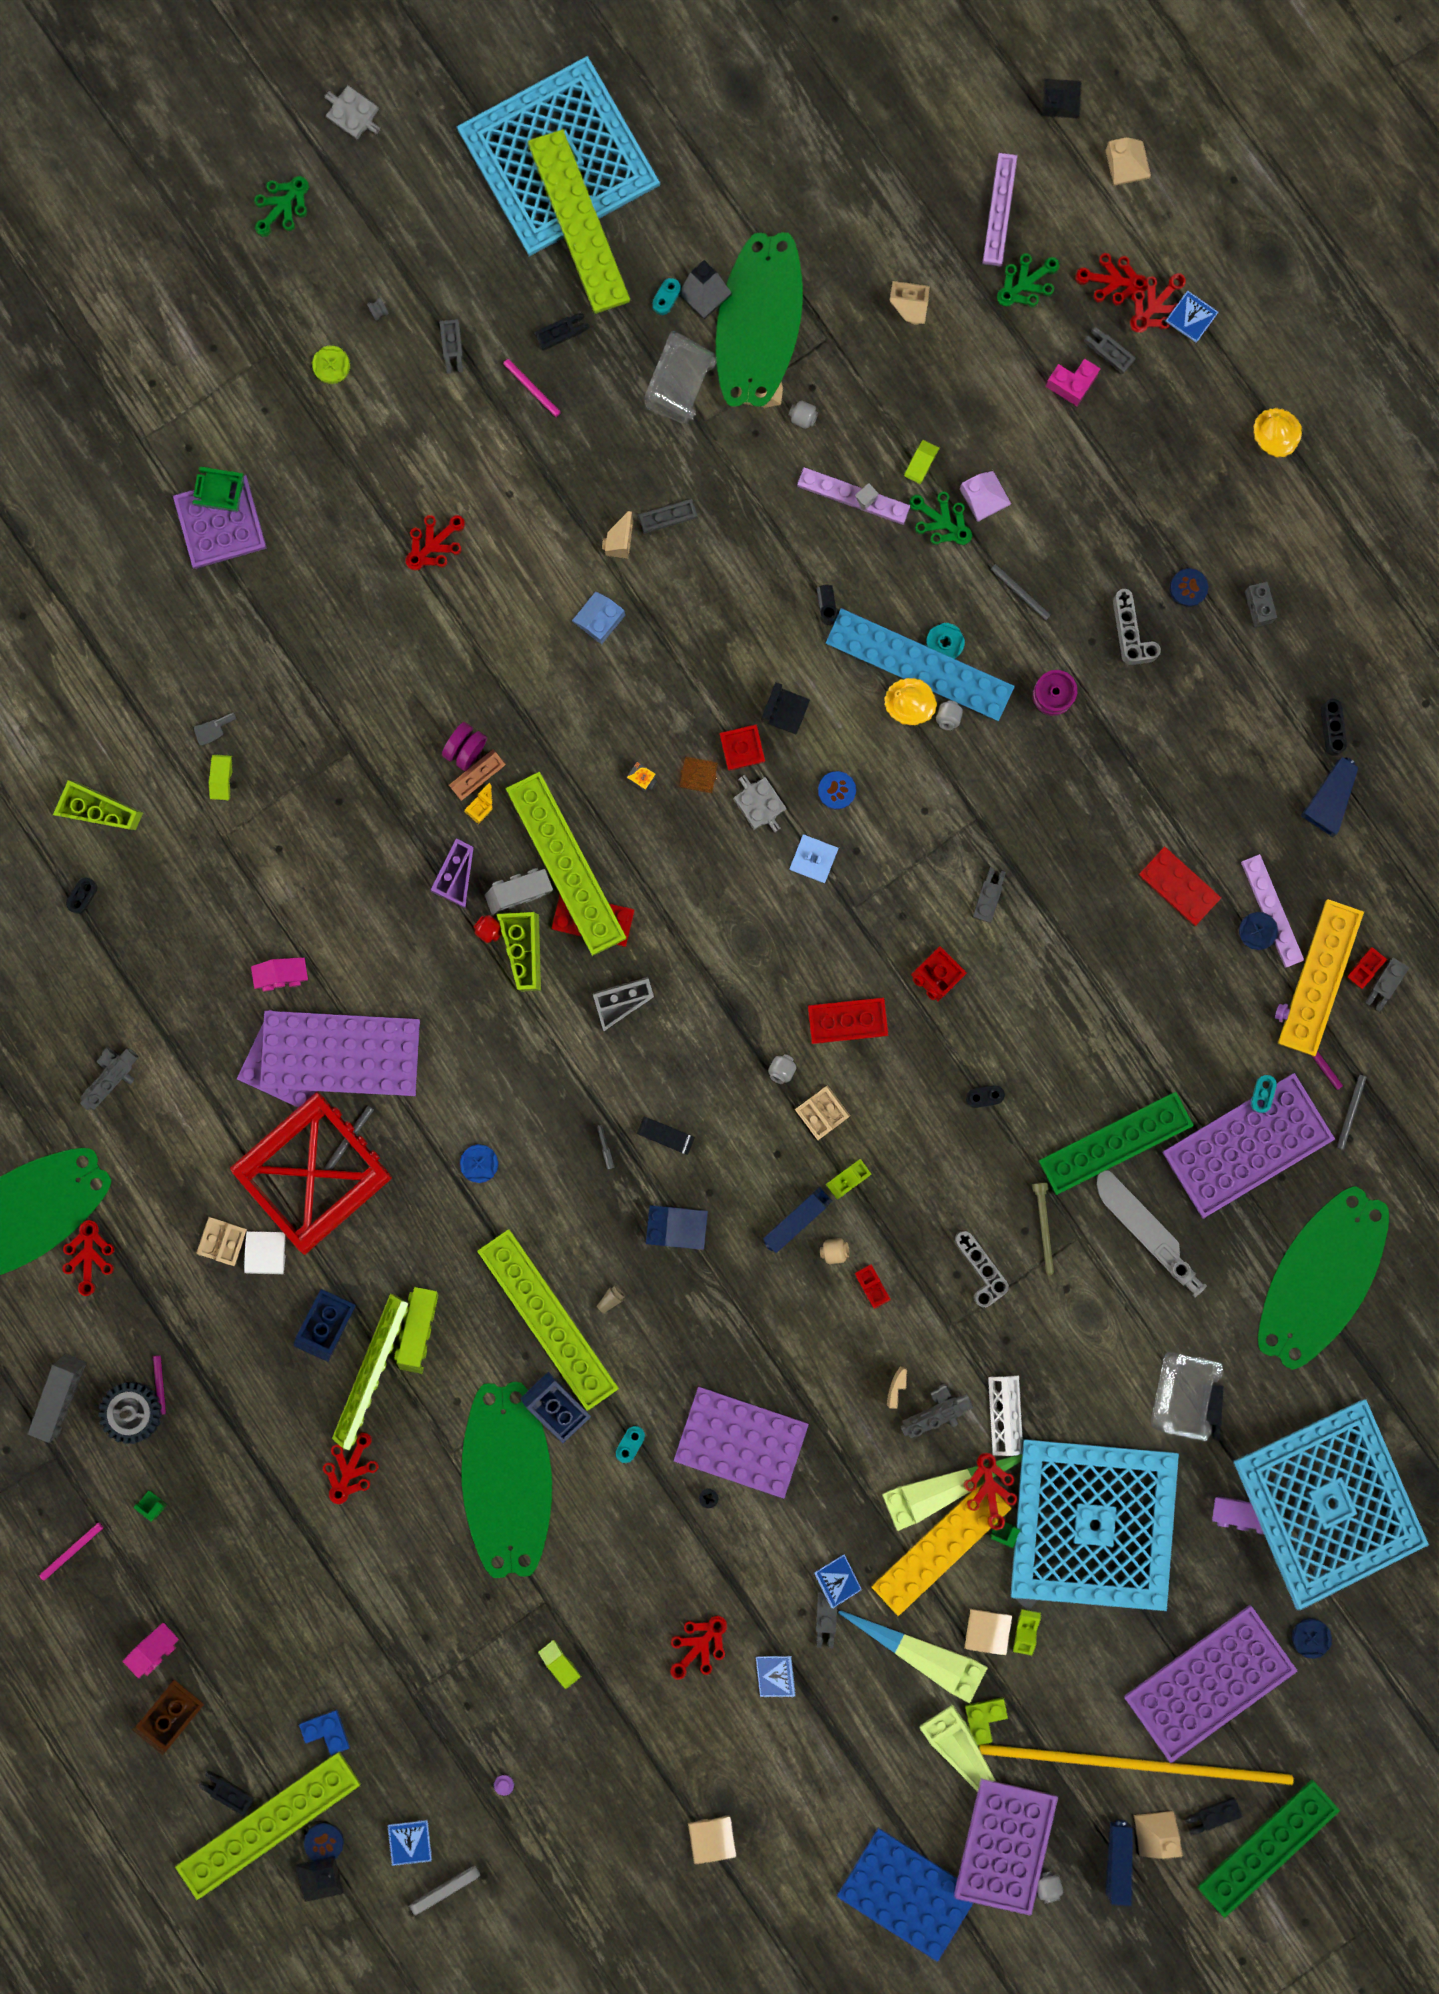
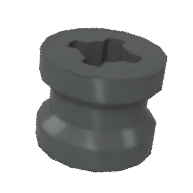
(377, 309)

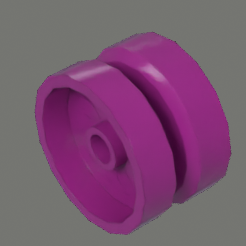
(1054, 681)
(464, 746)

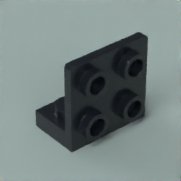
(785, 709)

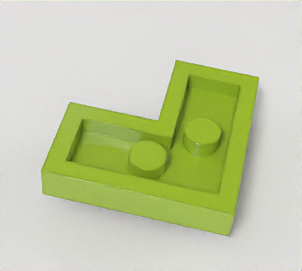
(981, 1714)

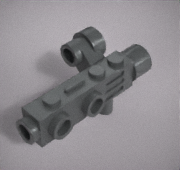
(115, 1070)
(935, 1416)

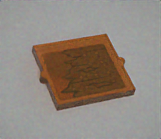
(698, 775)

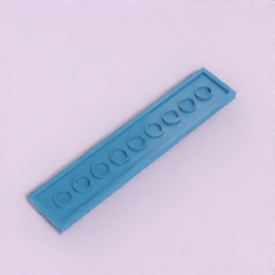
(913, 660)

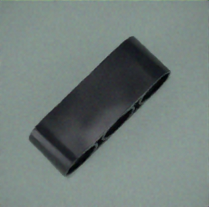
(1338, 719)
(665, 1135)

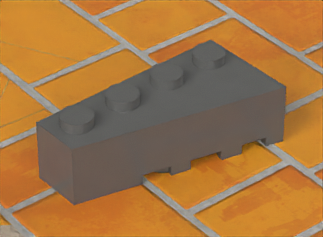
(56, 1398)

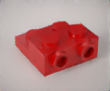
(938, 974)

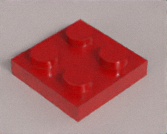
(742, 747)

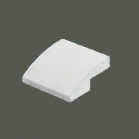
(265, 1252)

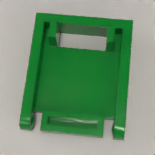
(216, 487)

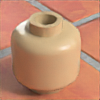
(834, 1251)

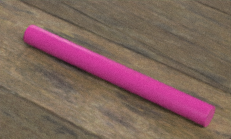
(531, 387)
(71, 1551)

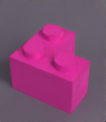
(1071, 385)
(278, 973)
(150, 1650)

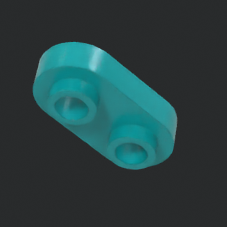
(666, 295)
(1263, 1094)
(630, 1444)

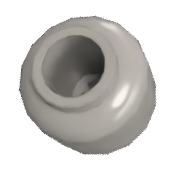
(803, 414)
(949, 715)
(782, 1069)
(1049, 1887)

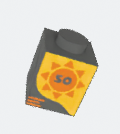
(642, 777)

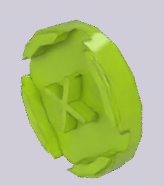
(331, 364)

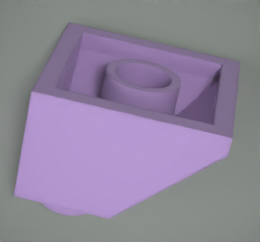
(984, 495)

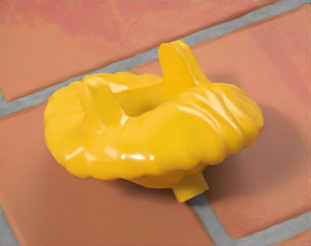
(1277, 432)
(910, 701)

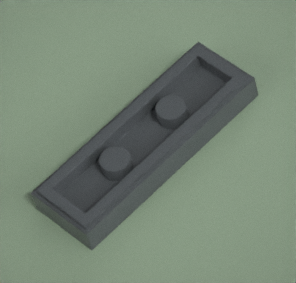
(667, 516)

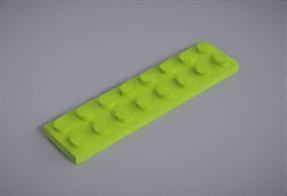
(369, 1372)

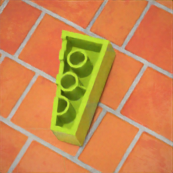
(92, 806)
(523, 948)
(416, 1330)

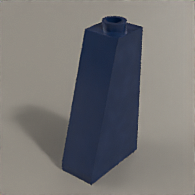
(1331, 799)
(797, 1220)
(1120, 1863)

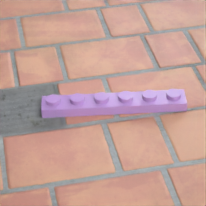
(1000, 209)
(846, 494)
(1270, 904)

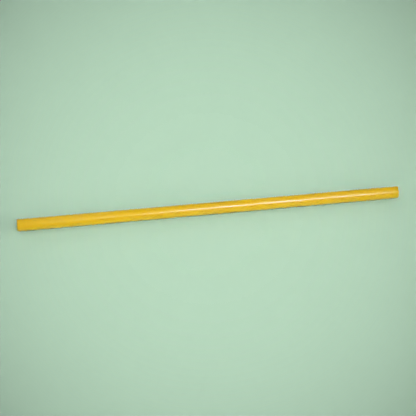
(1136, 1764)

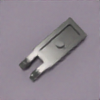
(451, 343)
(1110, 350)
(989, 897)
(1387, 982)
(825, 1620)

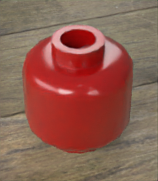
(488, 929)

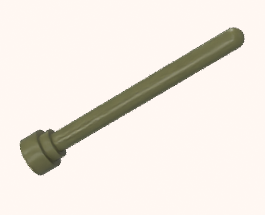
(1040, 1191)

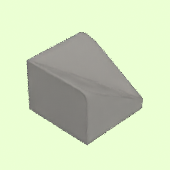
(866, 496)

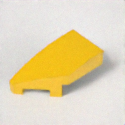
(481, 805)

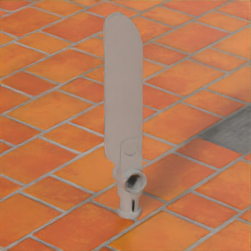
(1146, 1229)

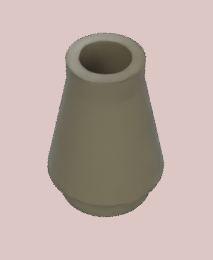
(612, 1298)

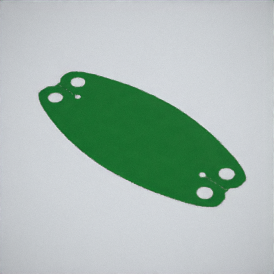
(759, 319)
(46, 1204)
(1323, 1277)
(506, 1481)

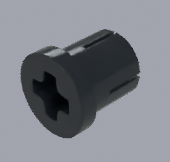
(712, 1503)

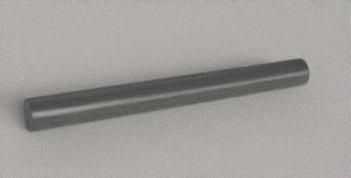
(1019, 591)
(1351, 1112)
(344, 1145)

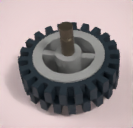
(130, 1412)

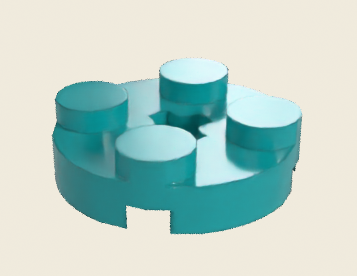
(954, 637)

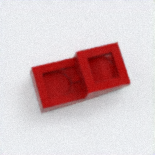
(1366, 967)
(872, 1286)

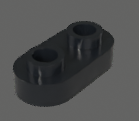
(81, 895)
(985, 1095)

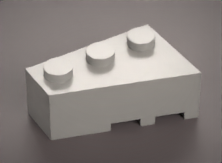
(518, 890)
(621, 1000)

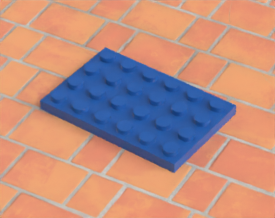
(905, 1894)

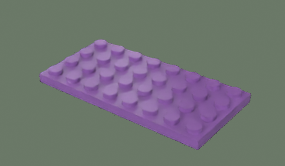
(339, 1053)
(1247, 1147)
(1210, 1683)

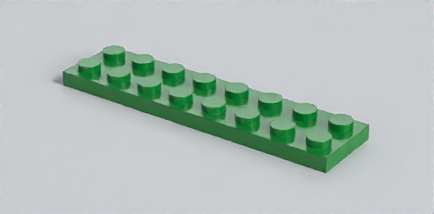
(1115, 1143)
(1268, 1848)

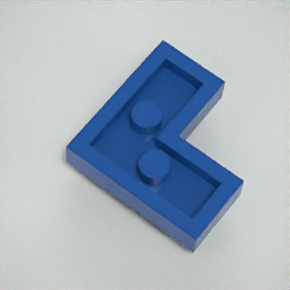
(330, 1728)

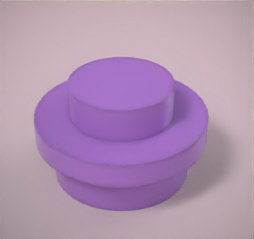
(1282, 1012)
(504, 1785)

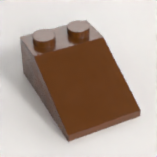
(168, 1717)

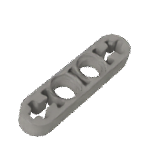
(444, 1890)

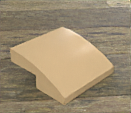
(822, 1112)
(221, 1241)
(898, 1382)
(988, 1632)
(712, 1840)

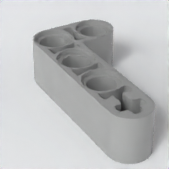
(1131, 627)
(978, 1267)

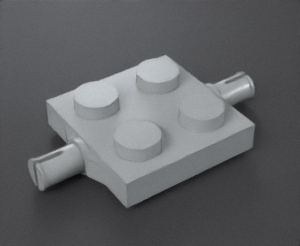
(352, 112)
(759, 803)

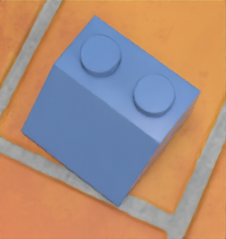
(599, 617)

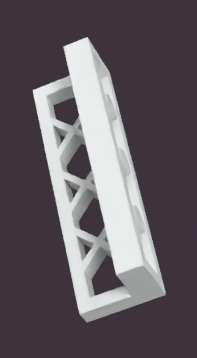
(1010, 1415)

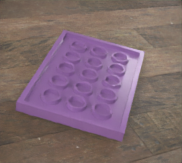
(741, 1442)
(1005, 1846)

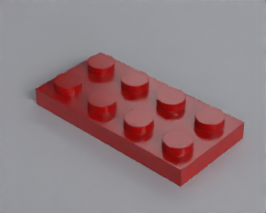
(1179, 886)
(564, 922)
(847, 1020)

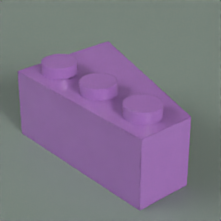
(454, 874)
(1236, 1513)

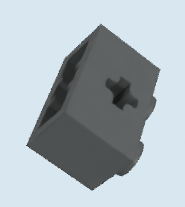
(1261, 604)

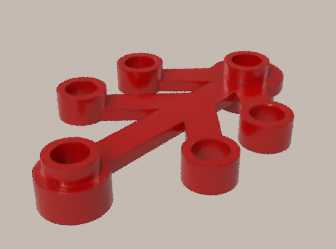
(1114, 280)
(1154, 304)
(432, 544)
(88, 1254)
(349, 1471)
(989, 1488)
(701, 1644)

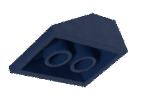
(676, 1227)
(324, 1325)
(555, 1407)

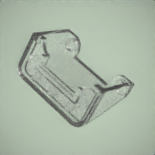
(678, 378)
(1185, 1395)

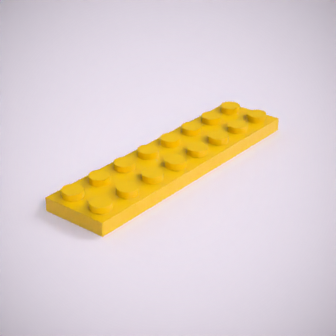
(1320, 977)
(936, 1552)

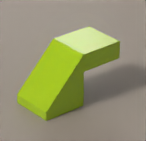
(921, 461)
(219, 777)
(848, 1179)
(1026, 1632)
(559, 1665)

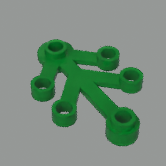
(282, 203)
(1026, 283)
(942, 521)

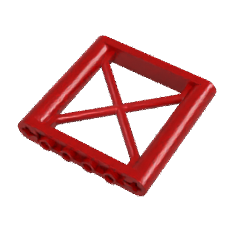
(311, 1112)

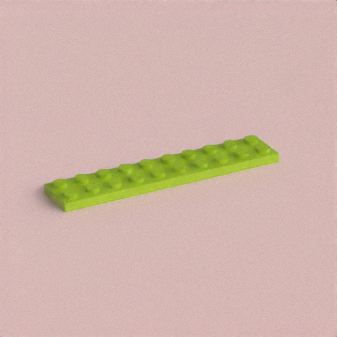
(578, 221)
(566, 864)
(548, 1320)
(268, 1825)

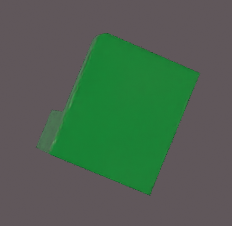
(150, 1506)
(1006, 1535)

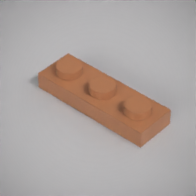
(477, 774)

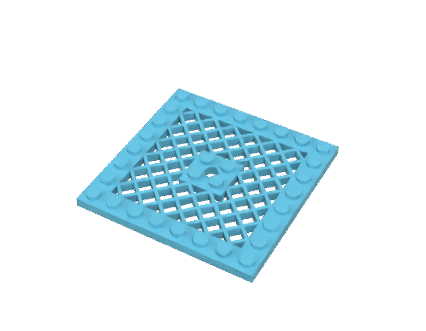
(536, 97)
(1271, 1520)
(1156, 1593)

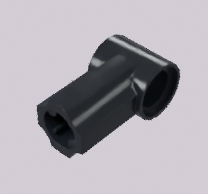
(826, 603)

